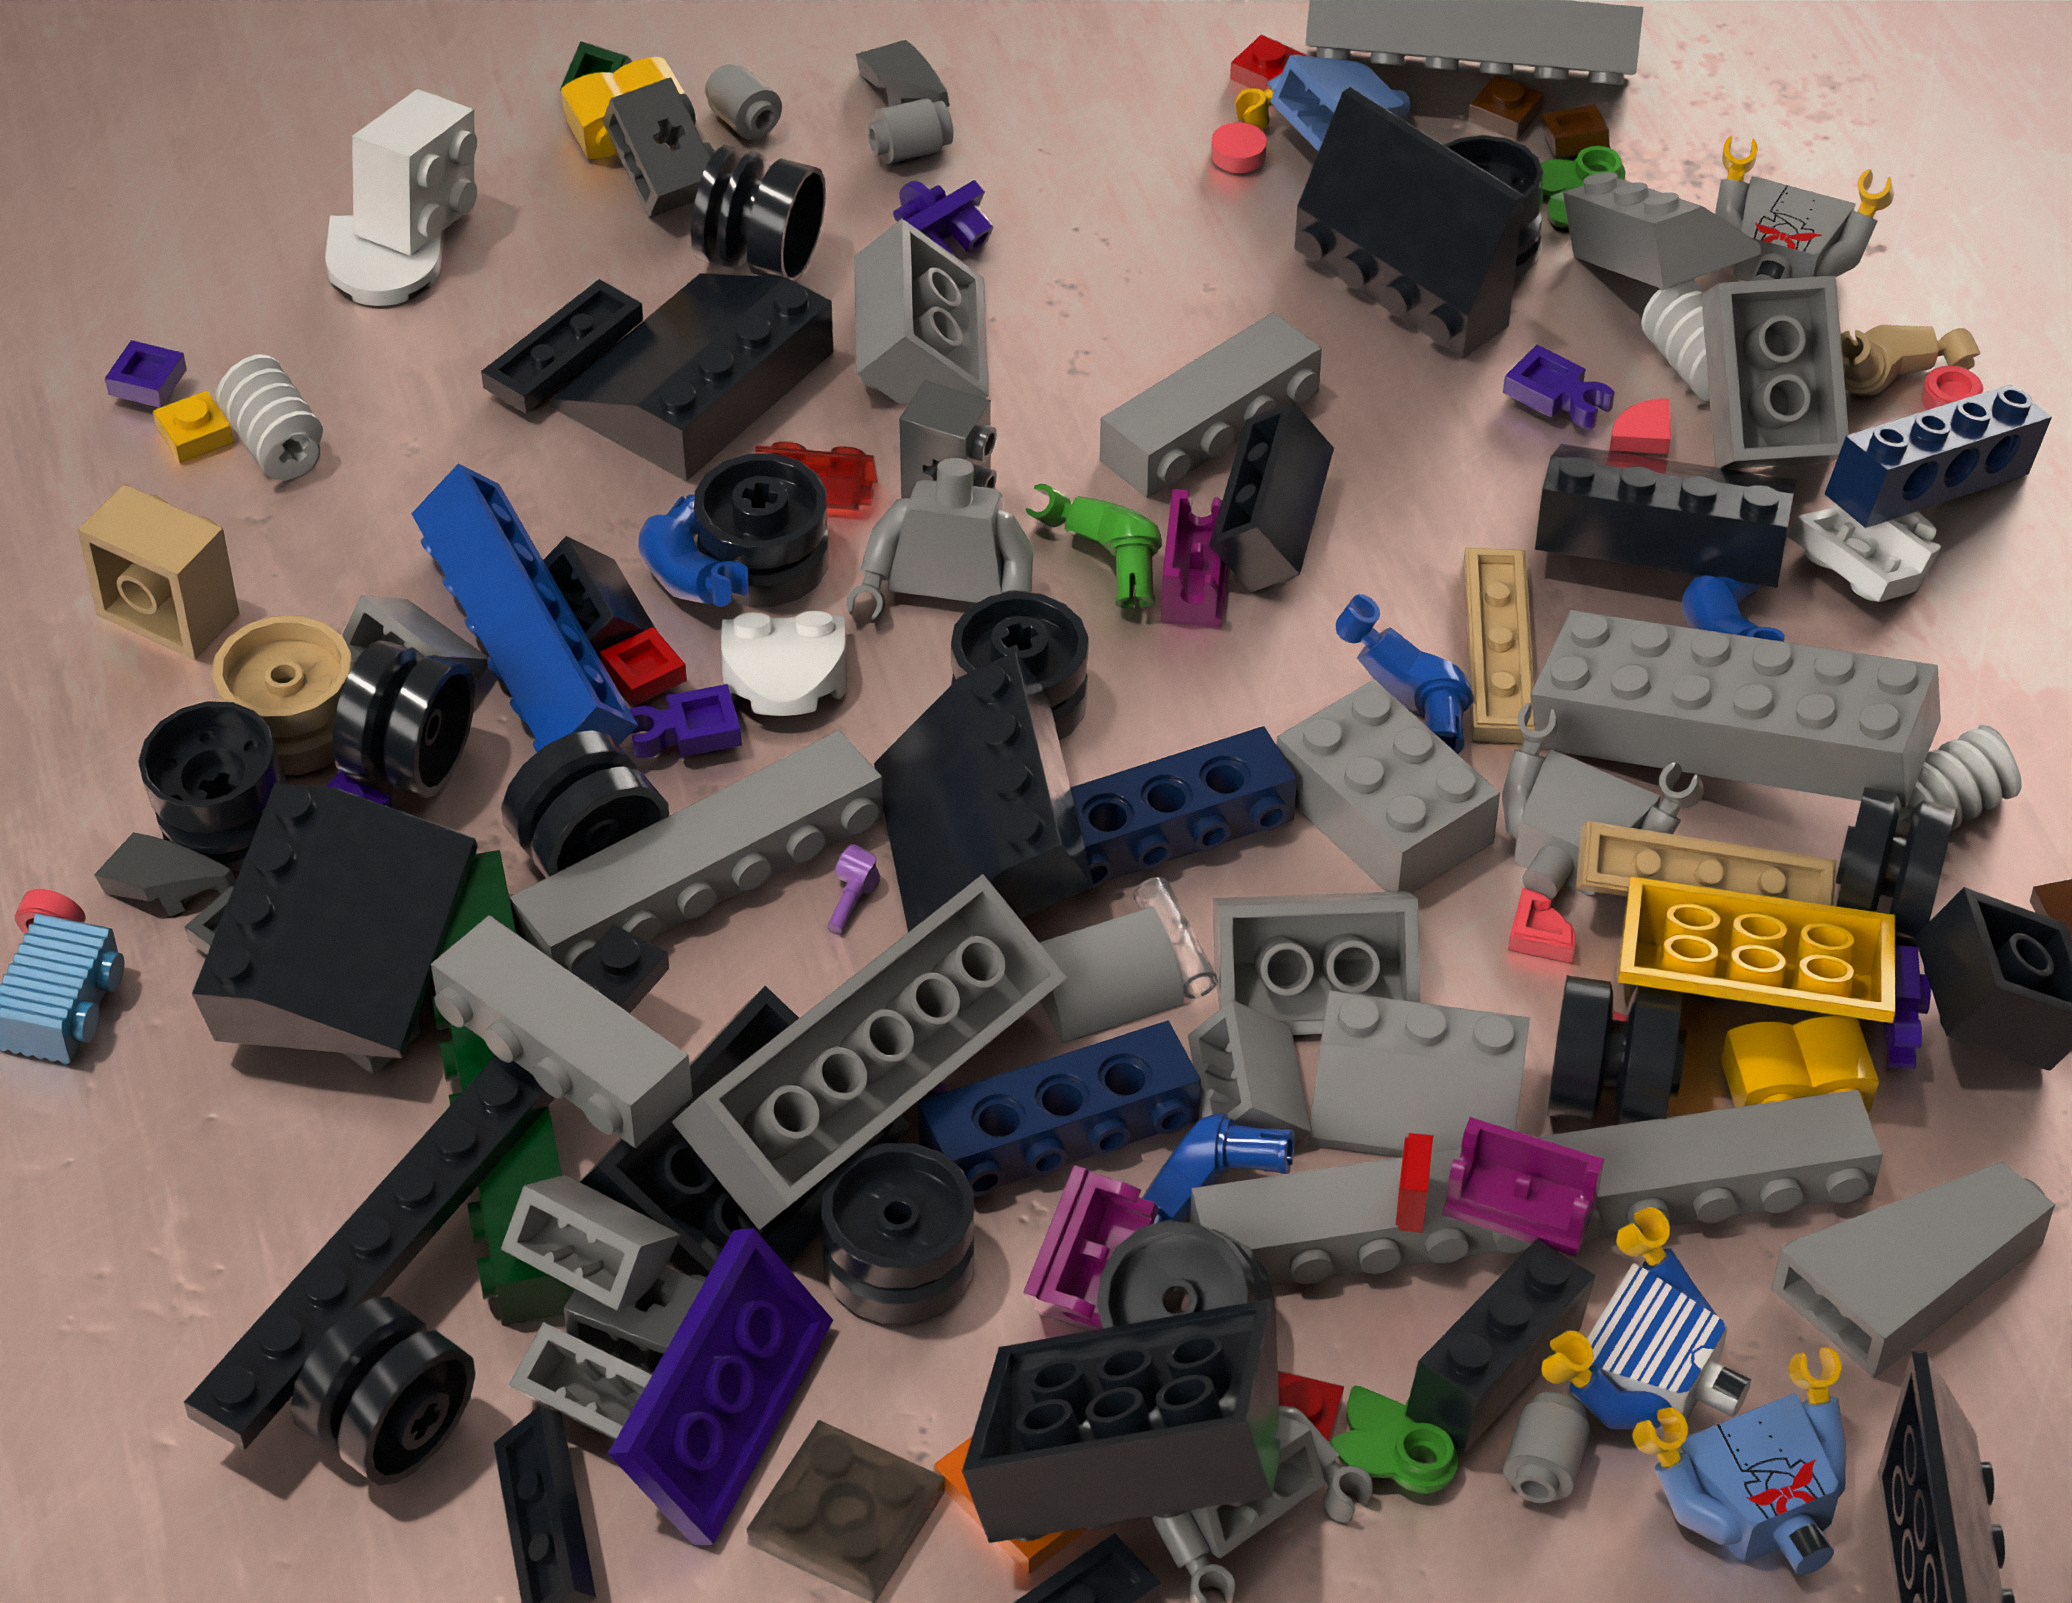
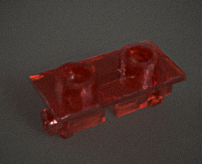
(844, 472)

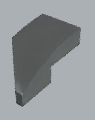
(902, 72)
(161, 869)

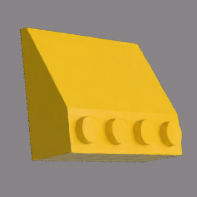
(1758, 949)

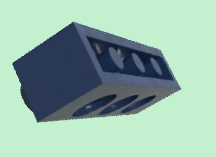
(1937, 455)
(1184, 804)
(1064, 1108)

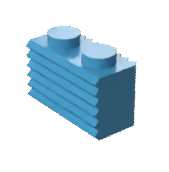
(56, 987)

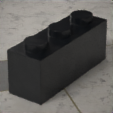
(1272, 497)
(1499, 1344)

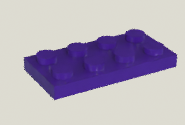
(721, 1387)

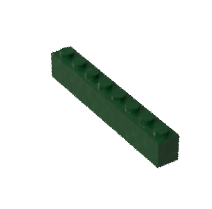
(520, 1288)

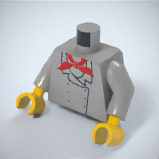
(1796, 228)

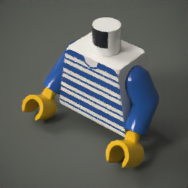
(1651, 1344)

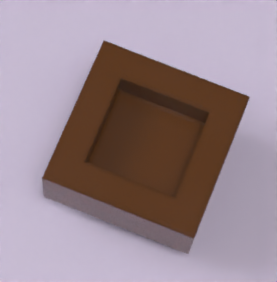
(1505, 107)
(1574, 130)

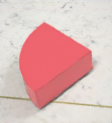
(1643, 428)
(1541, 929)

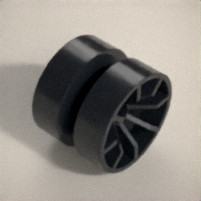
(1634, 1055)

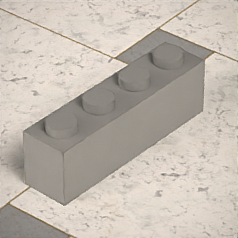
(1206, 404)
(561, 1032)

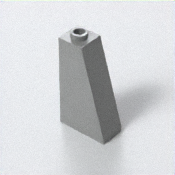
(1912, 1264)

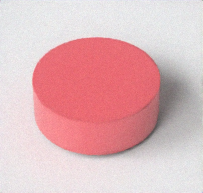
(1238, 147)
(1949, 385)
(46, 903)

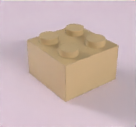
(159, 571)

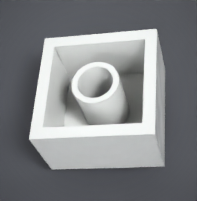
(413, 171)

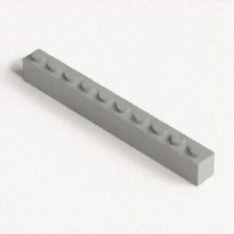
(1683, 1165)

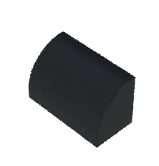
(597, 594)

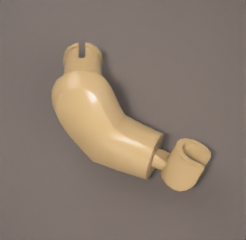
(1898, 350)

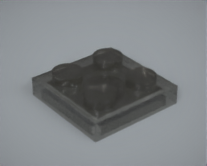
(846, 1511)

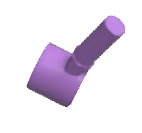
(860, 873)

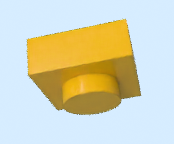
(193, 426)

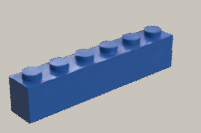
(518, 611)

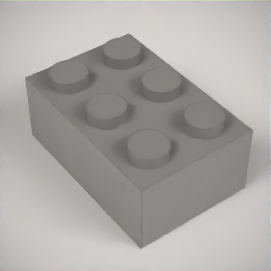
(1775, 372)
(1388, 789)

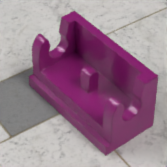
(1192, 570)
(1523, 1186)
(1085, 1230)

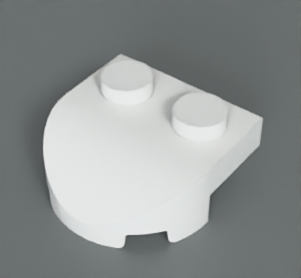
(1878, 559)
(784, 661)

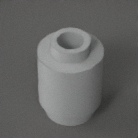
(743, 101)
(910, 130)
(1547, 1447)

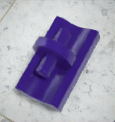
(944, 215)

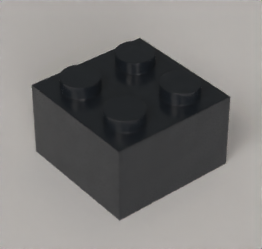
(2001, 977)

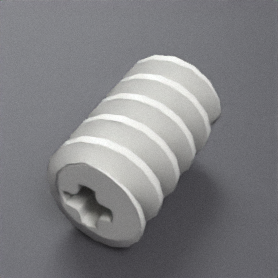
(1677, 329)
(270, 417)
(1965, 775)

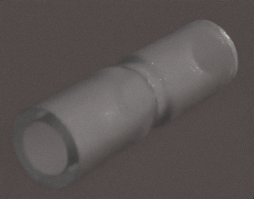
(1195, 968)

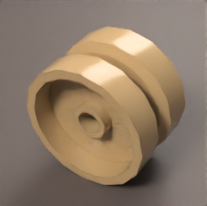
(292, 678)

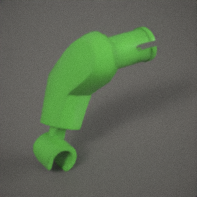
(1119, 530)

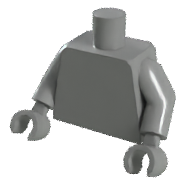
(947, 543)
(1557, 794)
(1303, 1468)

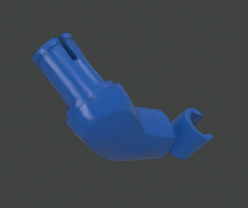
(675, 561)
(1713, 606)
(1413, 677)
(1211, 1151)

